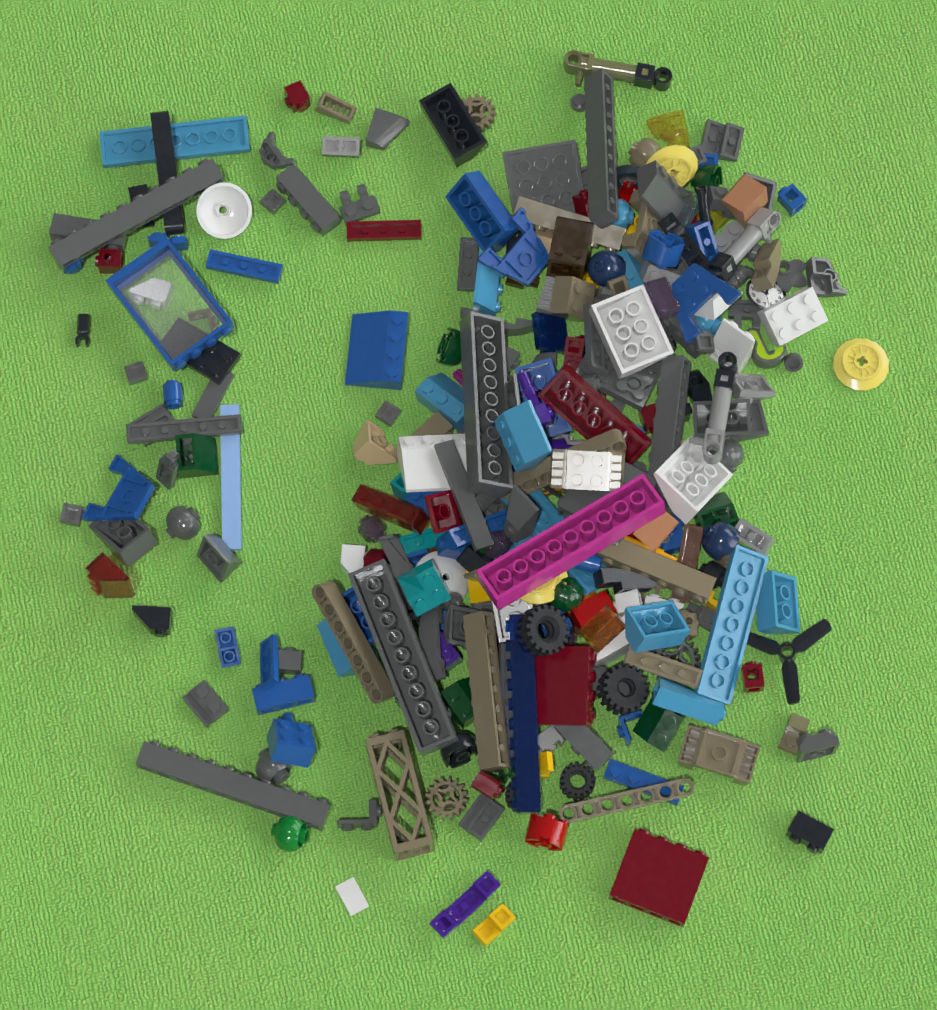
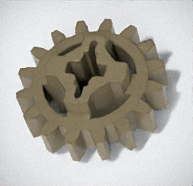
(479, 105)
(439, 794)

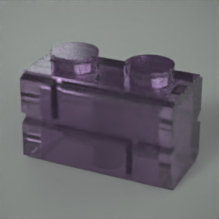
(662, 298)

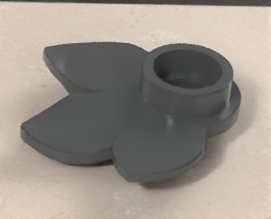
(792, 276)

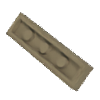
(664, 667)

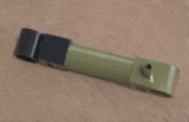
(641, 74)

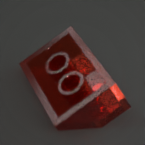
(108, 579)

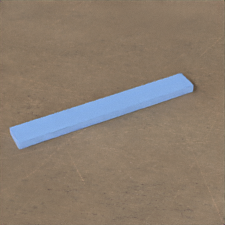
(231, 485)

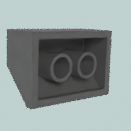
(660, 190)
(737, 423)

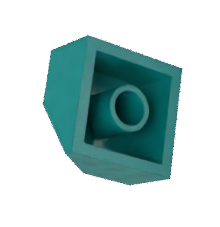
(424, 587)

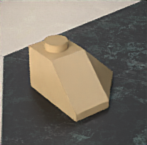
(372, 446)

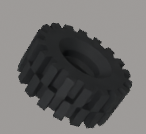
(554, 628)
(611, 696)

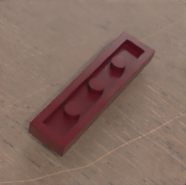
(383, 230)

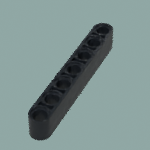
(166, 166)

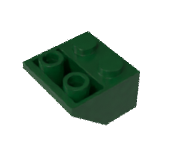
(196, 455)
(717, 509)

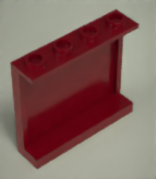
(566, 687)
(659, 877)

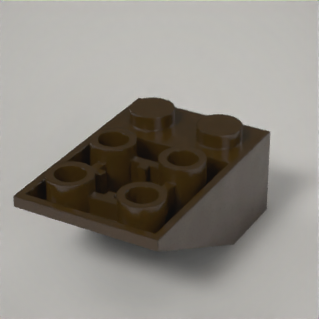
(570, 248)

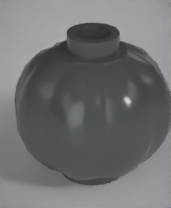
(732, 454)
(182, 523)
(270, 770)

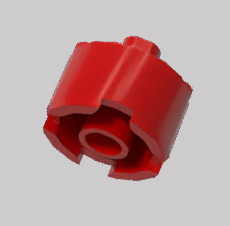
(546, 832)

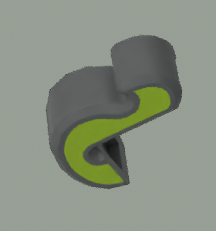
(761, 356)

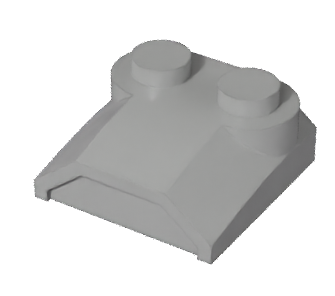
(752, 387)

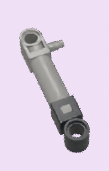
(758, 227)
(723, 390)

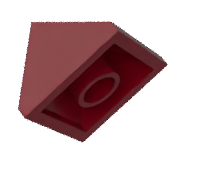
(442, 511)

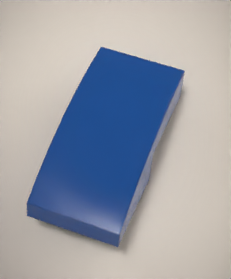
(178, 241)
(227, 647)

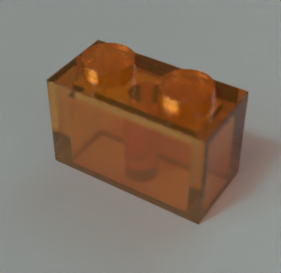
(602, 628)

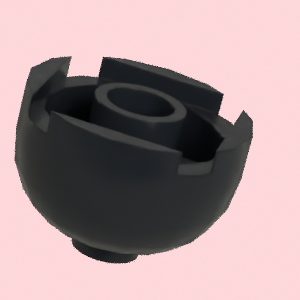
(460, 751)

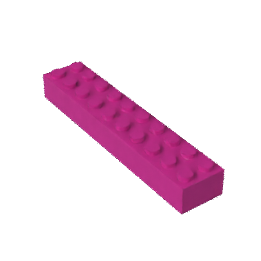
(570, 541)

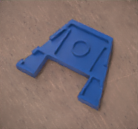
(524, 258)
(693, 291)
(126, 500)

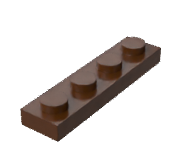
(689, 551)

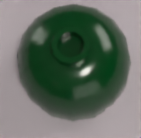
(708, 175)
(450, 348)

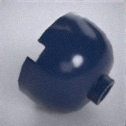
(605, 266)
(719, 539)

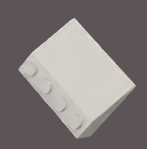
(630, 331)
(420, 463)
(689, 480)

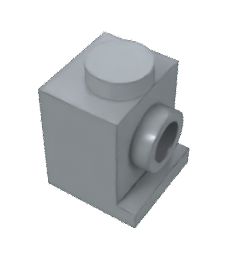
(549, 739)

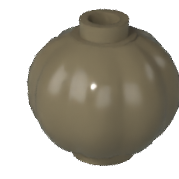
(642, 151)

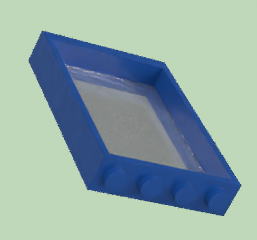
(170, 304)

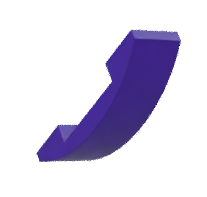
(465, 905)

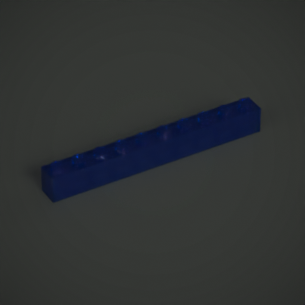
(523, 722)

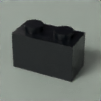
(809, 833)

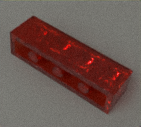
(390, 509)

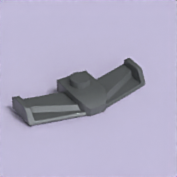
(398, 561)

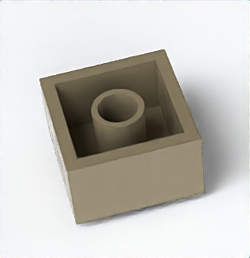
(569, 297)

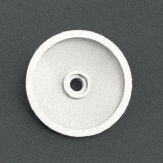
(236, 215)
(450, 568)

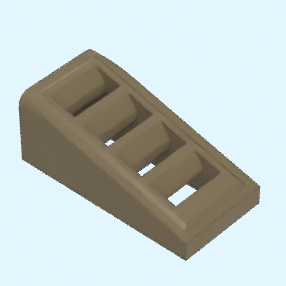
(326, 97)

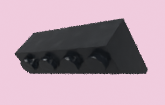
(453, 124)

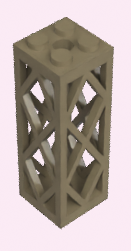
(384, 745)

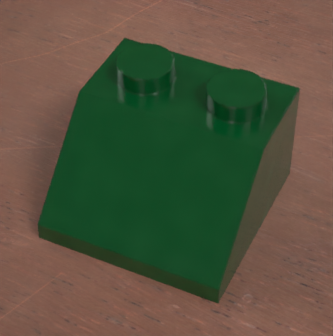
(458, 699)
(658, 726)

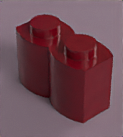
(488, 785)

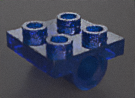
(549, 332)

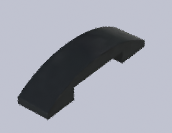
(691, 251)

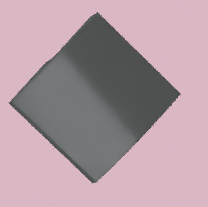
(722, 140)

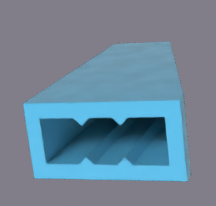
(686, 702)

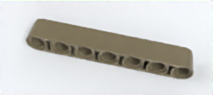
(539, 477)
(353, 642)
(634, 794)

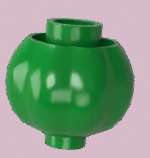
(290, 833)

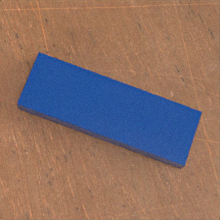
(269, 662)

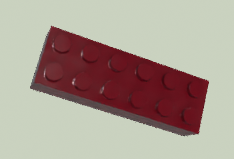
(590, 412)

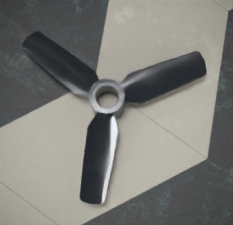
(798, 645)

